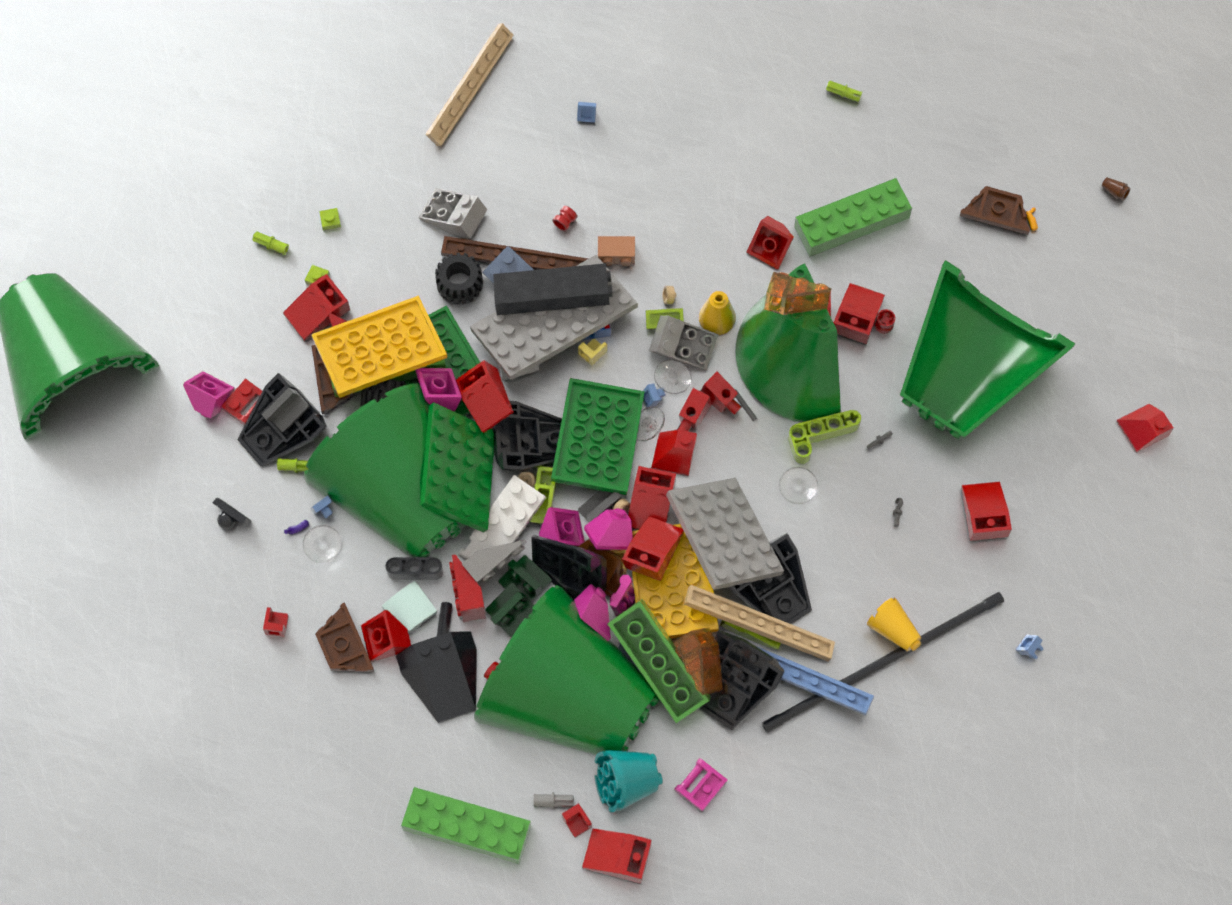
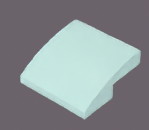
(410, 606)

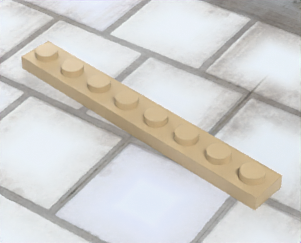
(469, 84)
(759, 623)

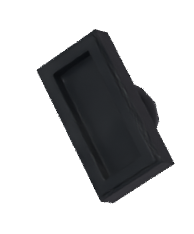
(229, 515)

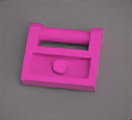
(624, 597)
(706, 788)

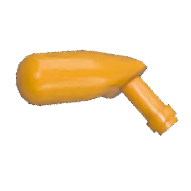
(1032, 220)

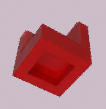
(275, 623)
(576, 820)

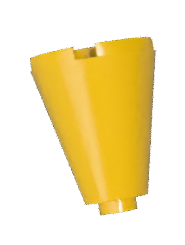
(717, 314)
(895, 625)

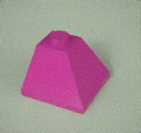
(439, 386)
(207, 393)
(562, 526)
(610, 530)
(594, 610)

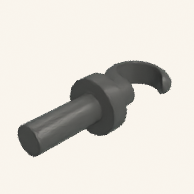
(879, 439)
(897, 512)

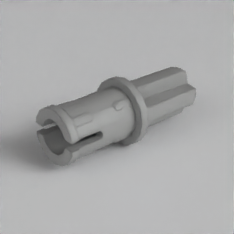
(552, 800)

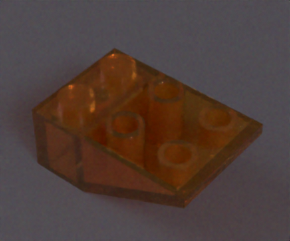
(795, 295)
(701, 659)

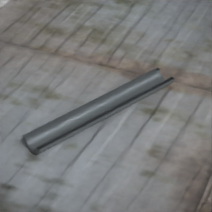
(745, 406)

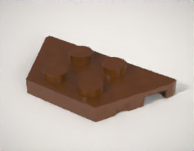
(998, 209)
(325, 389)
(614, 566)
(343, 644)

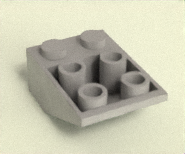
(453, 212)
(683, 342)
(485, 561)

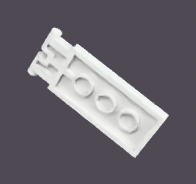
(506, 517)

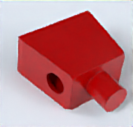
(721, 394)
(696, 404)

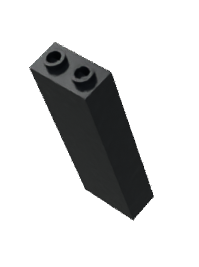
(552, 289)

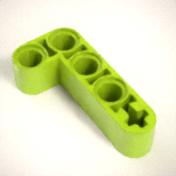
(826, 432)

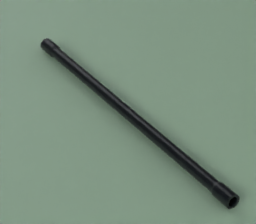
(987, 604)

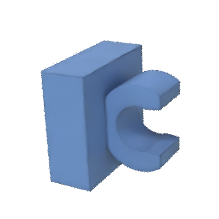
(586, 112)
(652, 395)
(322, 506)
(1030, 645)

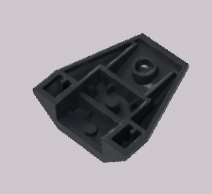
(526, 438)
(264, 439)
(569, 565)
(783, 595)
(443, 673)
(747, 680)

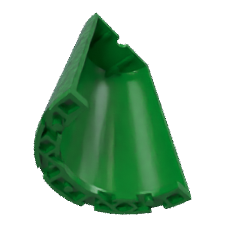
(56, 340)
(972, 356)
(790, 360)
(377, 472)
(565, 683)

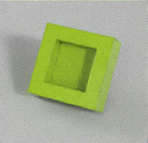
(330, 219)
(315, 273)

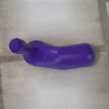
(297, 528)

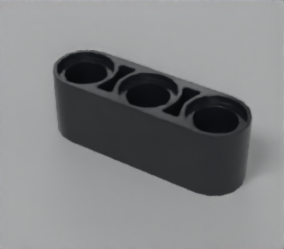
(406, 563)

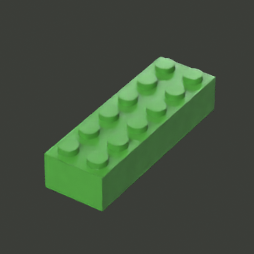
(852, 217)
(657, 660)
(466, 825)

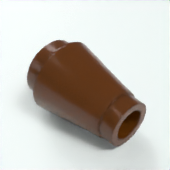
(1116, 188)

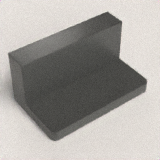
(286, 409)
(598, 504)

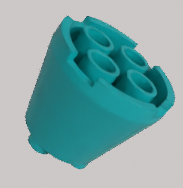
(625, 777)

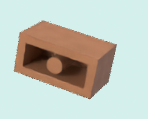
(616, 250)

